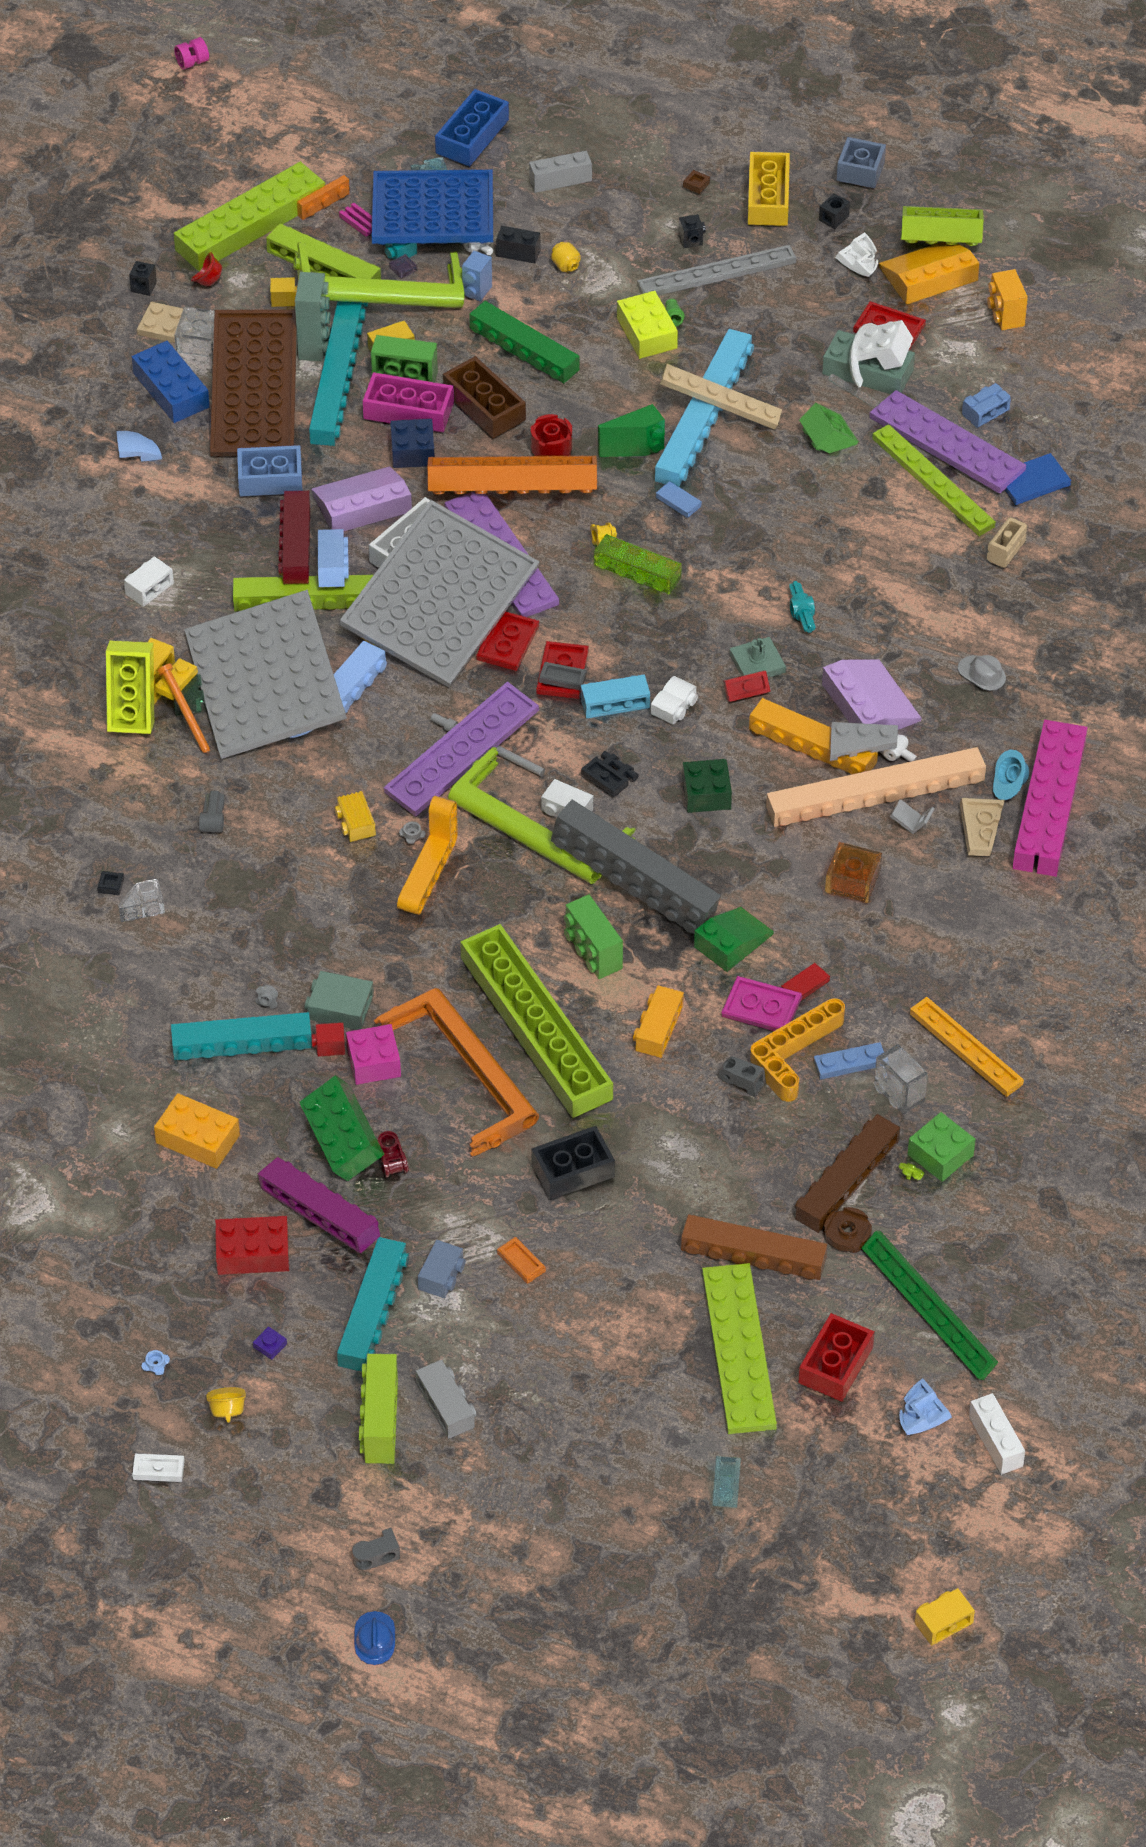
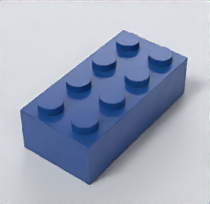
(472, 127)
(170, 381)

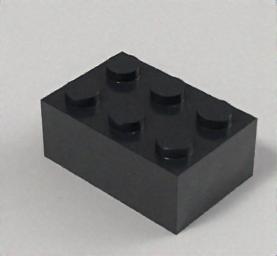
(573, 1162)

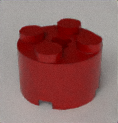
(551, 436)

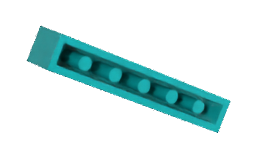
(241, 1036)
(373, 1303)

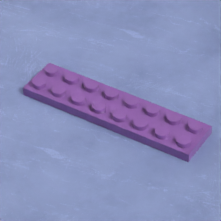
(948, 441)
(479, 510)
(460, 748)

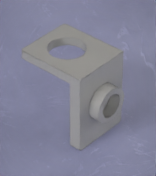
(909, 817)

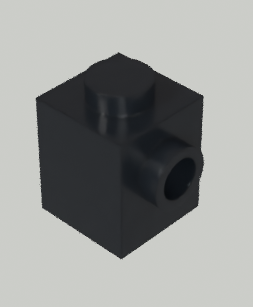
(691, 231)

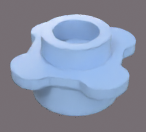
(151, 1358)

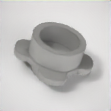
(412, 832)
(267, 996)

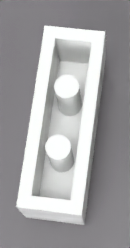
(997, 1433)

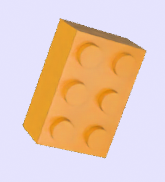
(197, 1130)

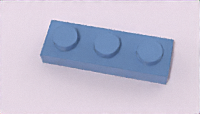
(847, 1060)

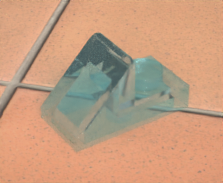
(726, 1481)

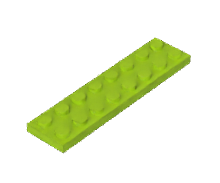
(739, 1349)

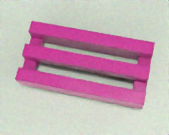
(360, 215)

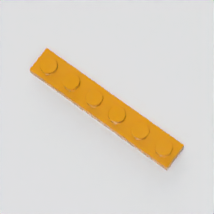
(966, 1046)

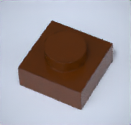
(696, 181)

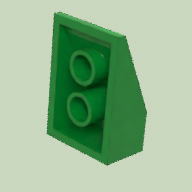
(632, 434)
(730, 937)

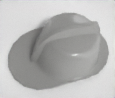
(983, 671)

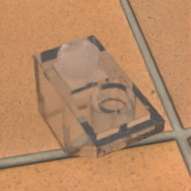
(142, 901)

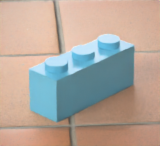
(615, 696)

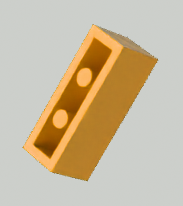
(658, 1021)

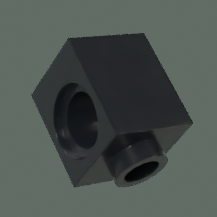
(834, 211)
(143, 278)

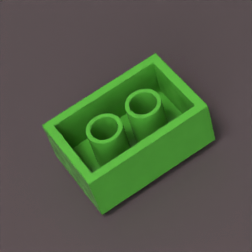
(404, 358)
(593, 937)

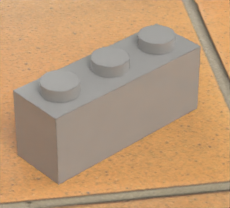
(560, 171)
(446, 1398)

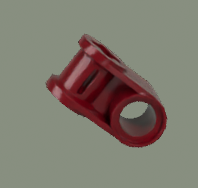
(394, 1158)

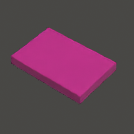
(761, 1004)

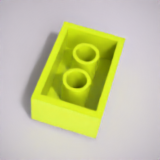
(647, 324)

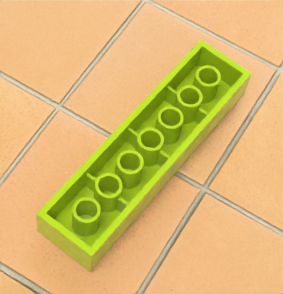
(246, 216)

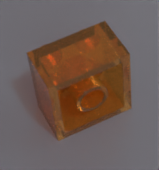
(853, 872)

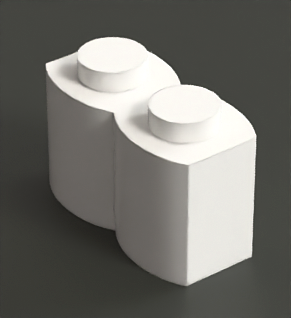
(674, 700)

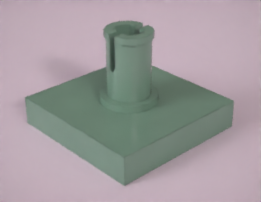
(758, 656)

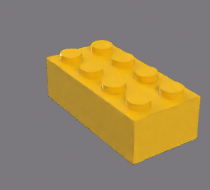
(768, 188)

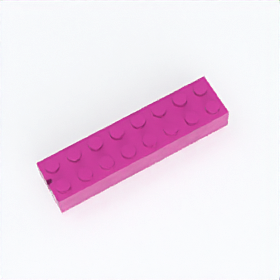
(1050, 797)

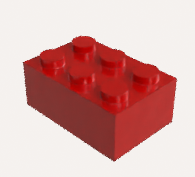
(252, 1245)
(836, 1357)

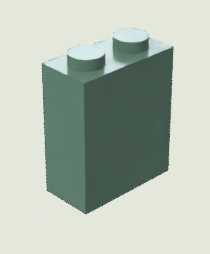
(340, 1000)

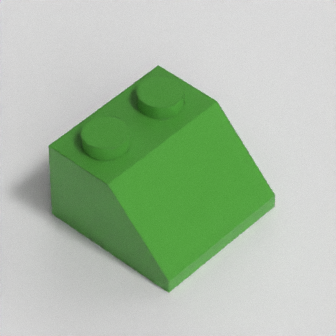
(827, 429)

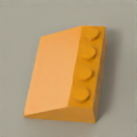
(930, 271)

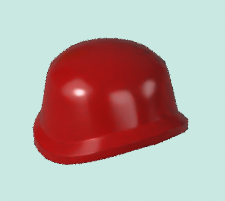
(210, 271)

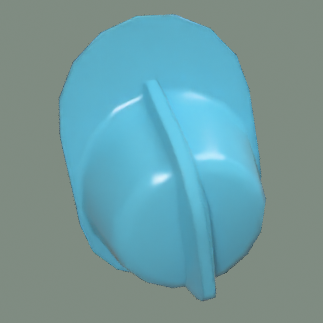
(1010, 774)

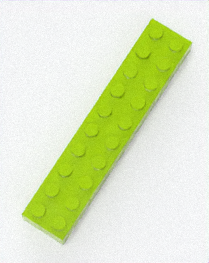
(536, 1021)

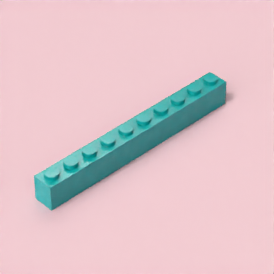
(336, 373)

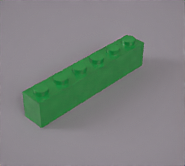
(524, 342)

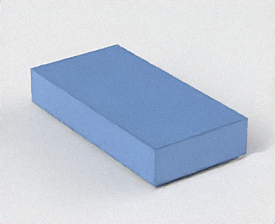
(678, 499)

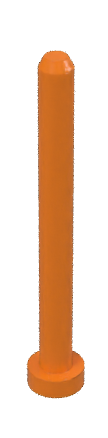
(166, 672)

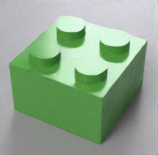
(941, 1146)

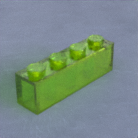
(637, 564)

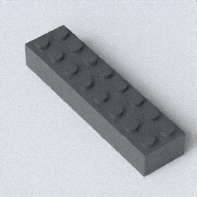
(634, 867)

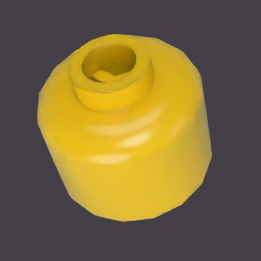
(565, 256)

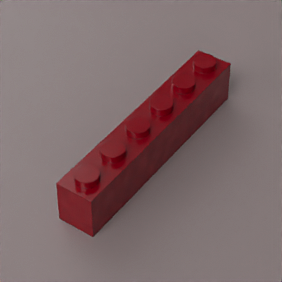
(294, 537)

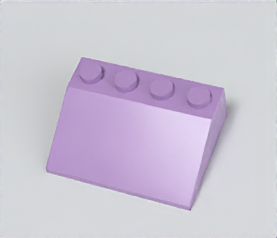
(363, 499)
(868, 693)

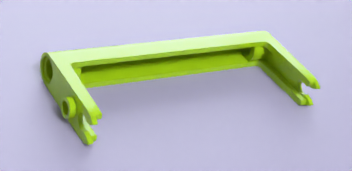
(392, 291)
(513, 822)

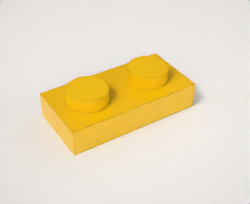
(183, 674)

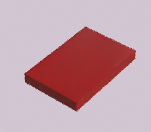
(881, 314)
(508, 641)
(567, 655)

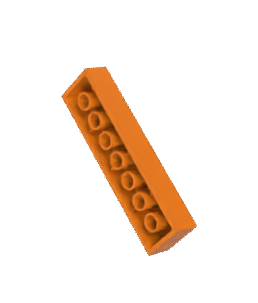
(512, 473)

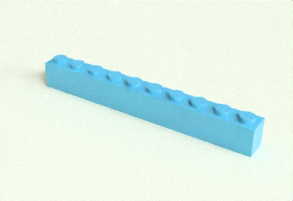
(700, 415)

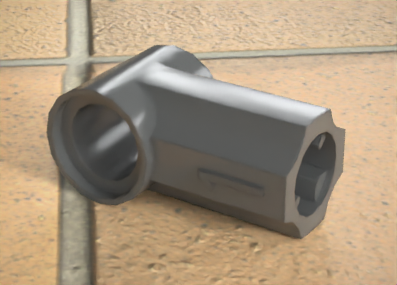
(212, 816)

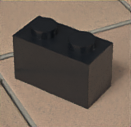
(518, 244)

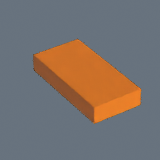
(521, 1260)

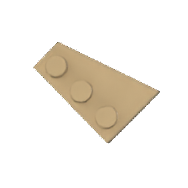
(980, 824)

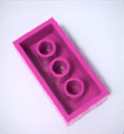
(403, 398)

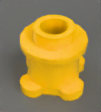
(598, 532)

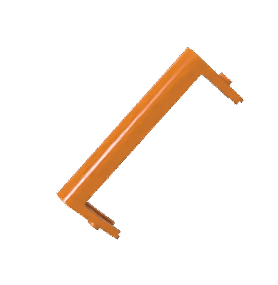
(478, 1058)

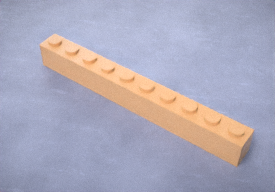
(875, 787)

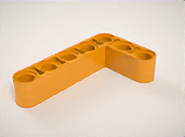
(433, 857)
(791, 1038)

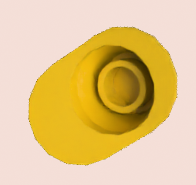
(226, 1402)

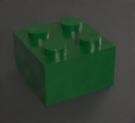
(706, 785)

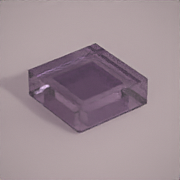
(403, 266)

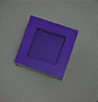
(269, 1343)

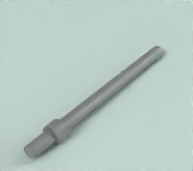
(449, 723)

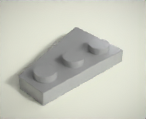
(860, 737)

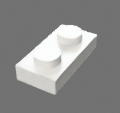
(158, 1467)

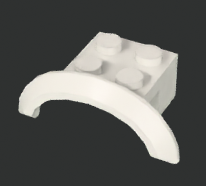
(885, 341)

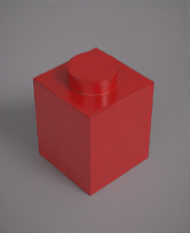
(329, 1039)

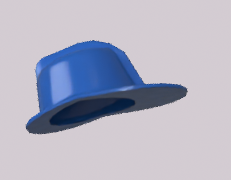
(374, 1638)

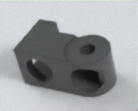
(743, 1075)
(376, 1552)

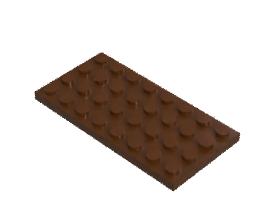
(253, 380)

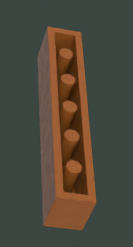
(754, 1246)

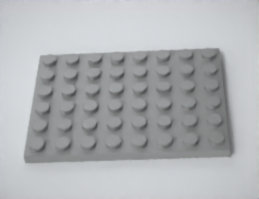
(439, 593)
(265, 674)

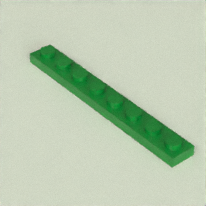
(930, 1305)

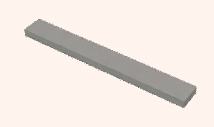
(718, 271)

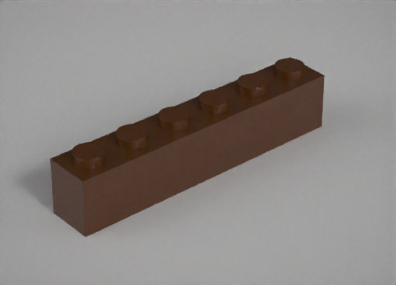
(847, 1172)

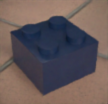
(412, 442)

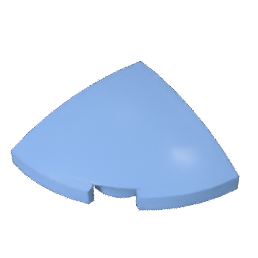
(135, 444)
(922, 1409)

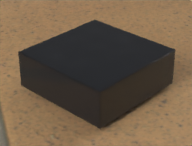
(110, 883)

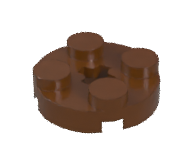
(843, 1240)

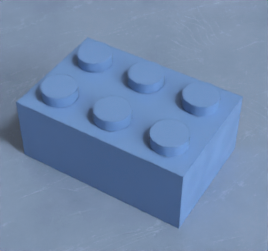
(269, 470)

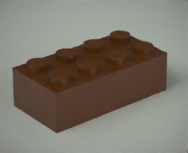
(485, 397)

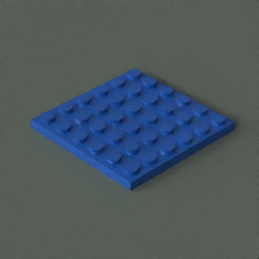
(432, 206)

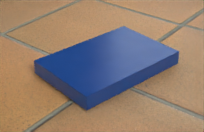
(1040, 478)

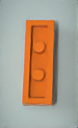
(323, 197)

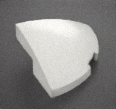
(859, 256)

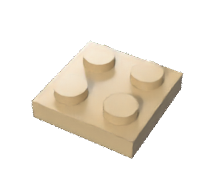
(160, 322)

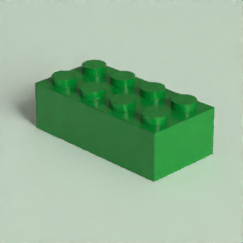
(341, 1128)

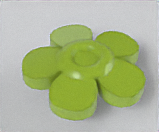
(911, 1170)

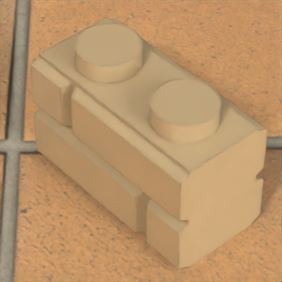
(1007, 542)

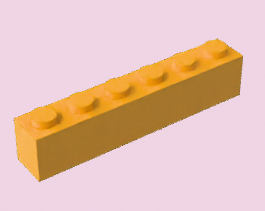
(804, 736)

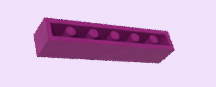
(319, 1204)

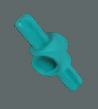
(802, 607)

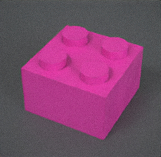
(373, 1054)

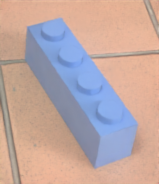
(332, 558)
(359, 672)

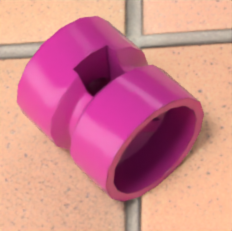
(191, 53)

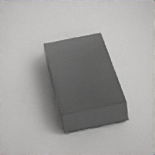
(562, 676)

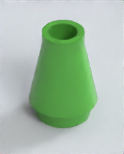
(675, 312)

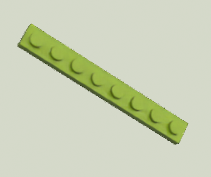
(934, 480)

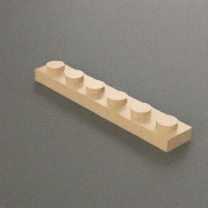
(721, 396)

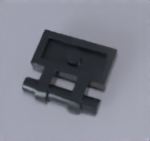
(606, 777)

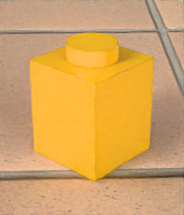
(283, 292)

